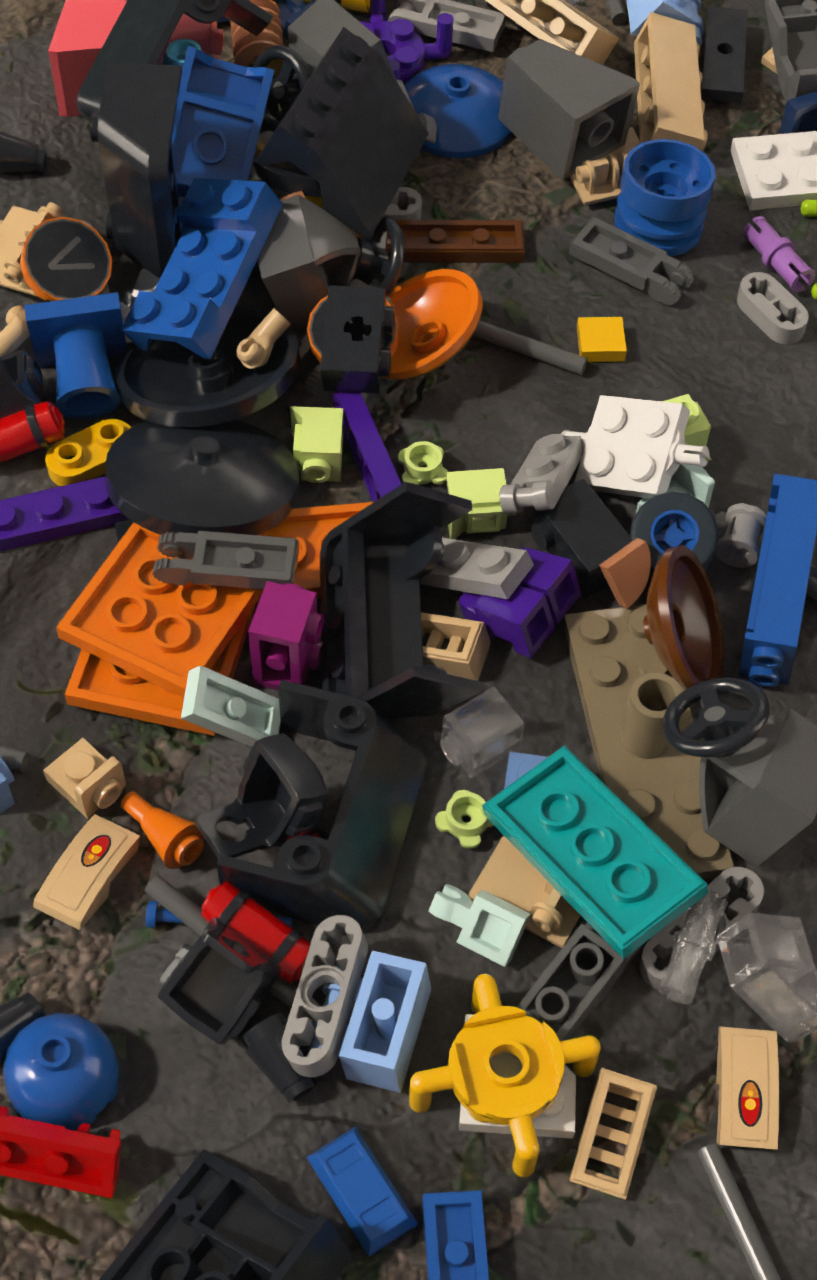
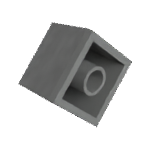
(565, 105)

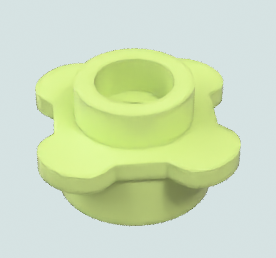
(422, 454)
(464, 804)

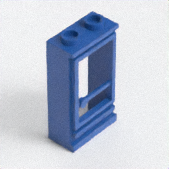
(780, 582)

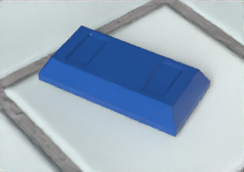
(362, 1191)

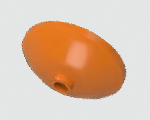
(434, 319)

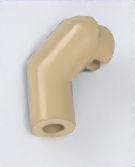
(15, 332)
(257, 347)

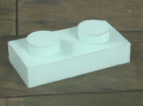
(229, 707)

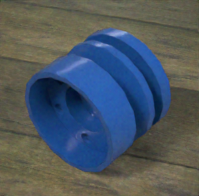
(665, 194)

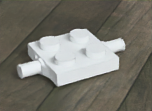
(636, 446)

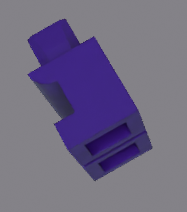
(532, 608)

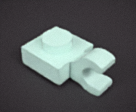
(487, 923)

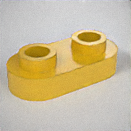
(90, 452)

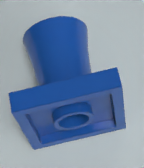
(78, 340)

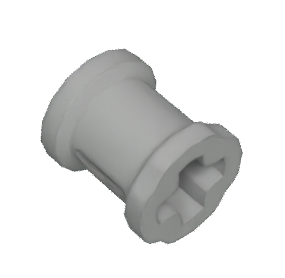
(740, 540)

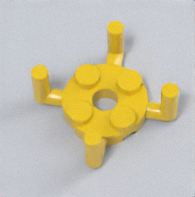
(497, 1098)

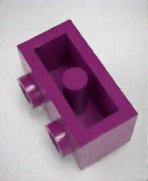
(285, 635)

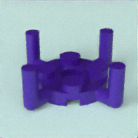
(405, 44)

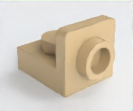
(86, 778)

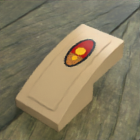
(84, 871)
(748, 1088)

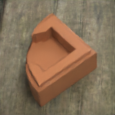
(628, 572)

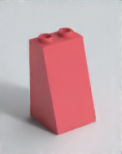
(83, 32)

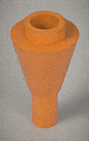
(172, 836)

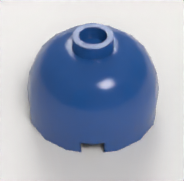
(61, 1070)

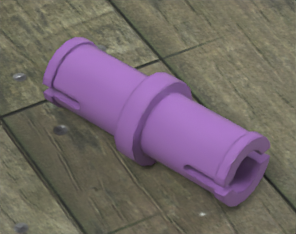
(779, 254)

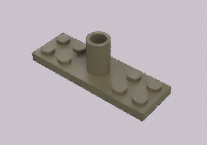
(624, 705)

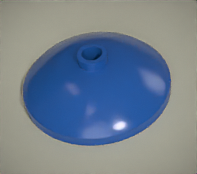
(464, 108)

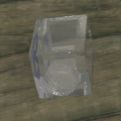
(481, 732)

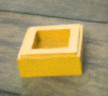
(601, 339)

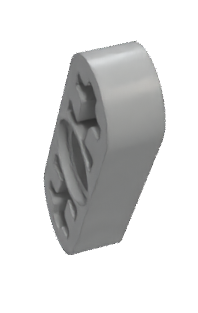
(731, 878)
(332, 1018)

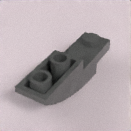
(576, 981)

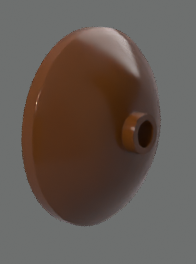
(684, 619)

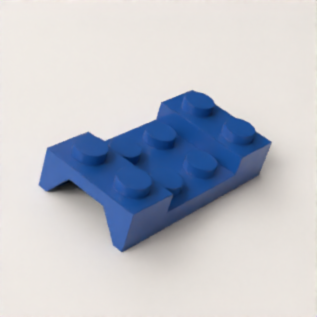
(217, 119)
(208, 267)

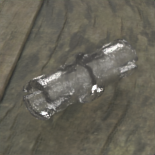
(692, 948)

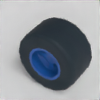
(676, 520)

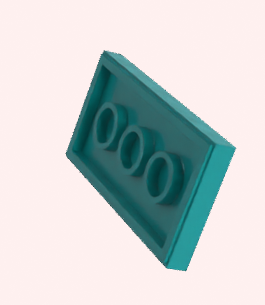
(595, 851)

